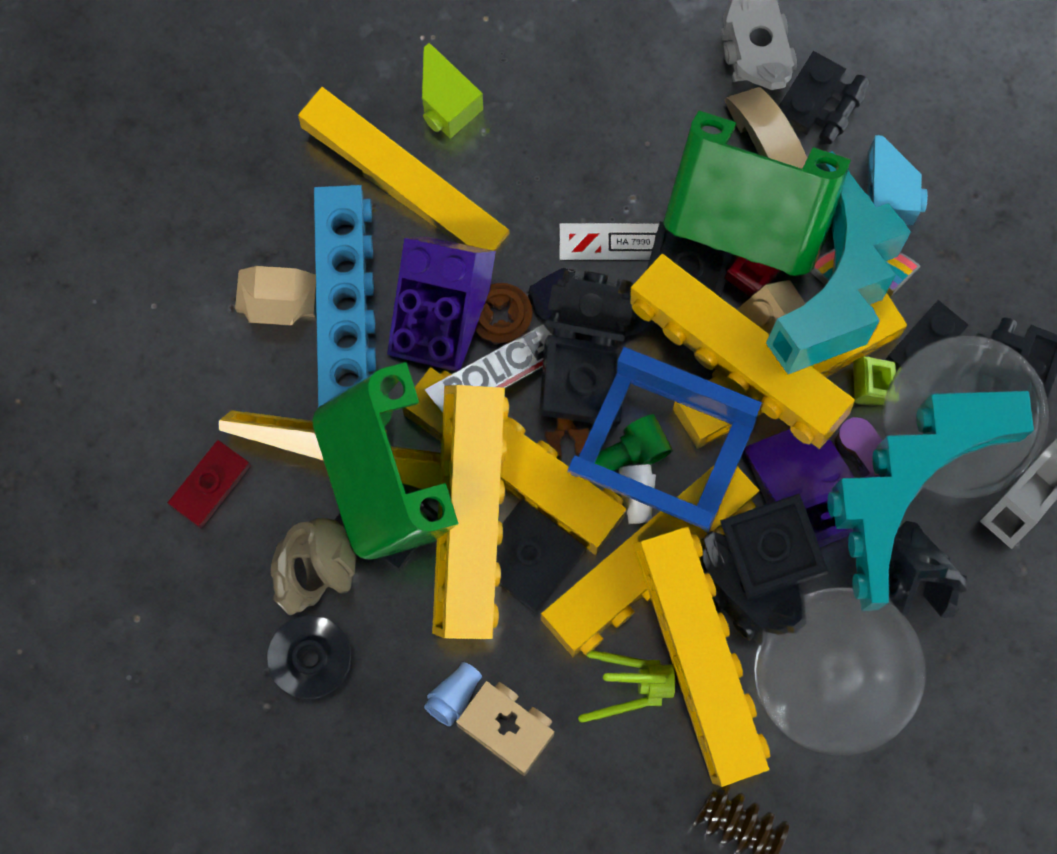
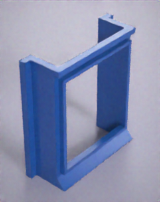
(689, 391)

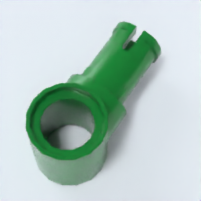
(641, 443)

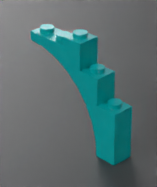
(841, 313)
(875, 505)

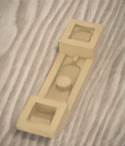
(767, 126)

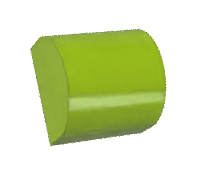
(872, 380)

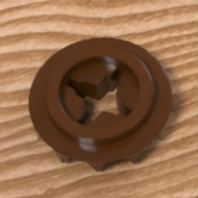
(519, 313)

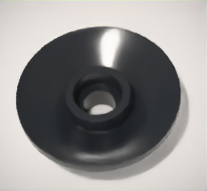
(297, 639)

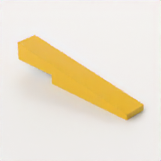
(399, 172)
(414, 466)

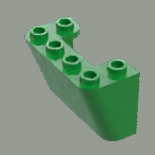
(752, 201)
(364, 471)

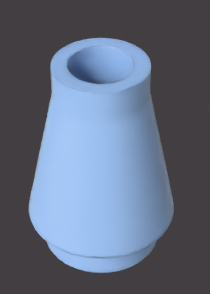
(453, 694)

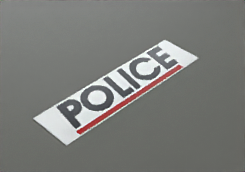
(499, 367)

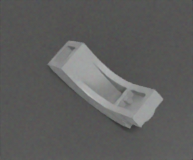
(1025, 500)

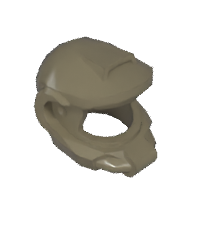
(326, 558)

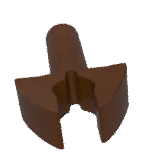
(566, 427)

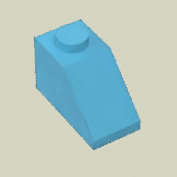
(894, 181)

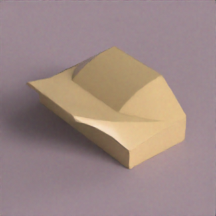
(275, 294)

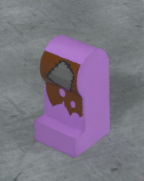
(857, 442)

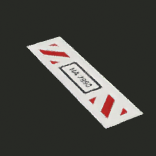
(606, 241)

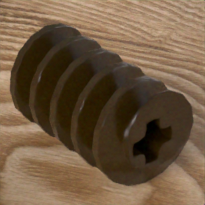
(741, 823)

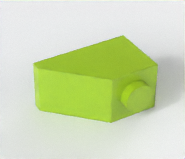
(447, 94)

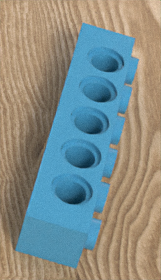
(334, 208)

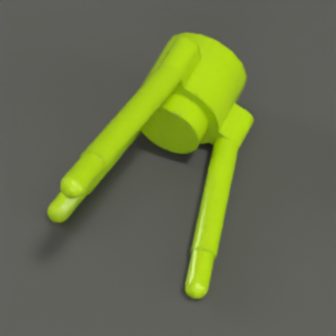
(652, 679)

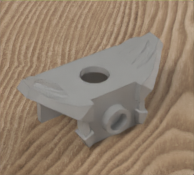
(766, 65)

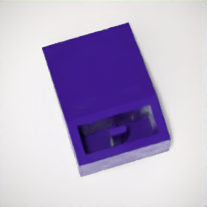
(438, 300)
(792, 467)

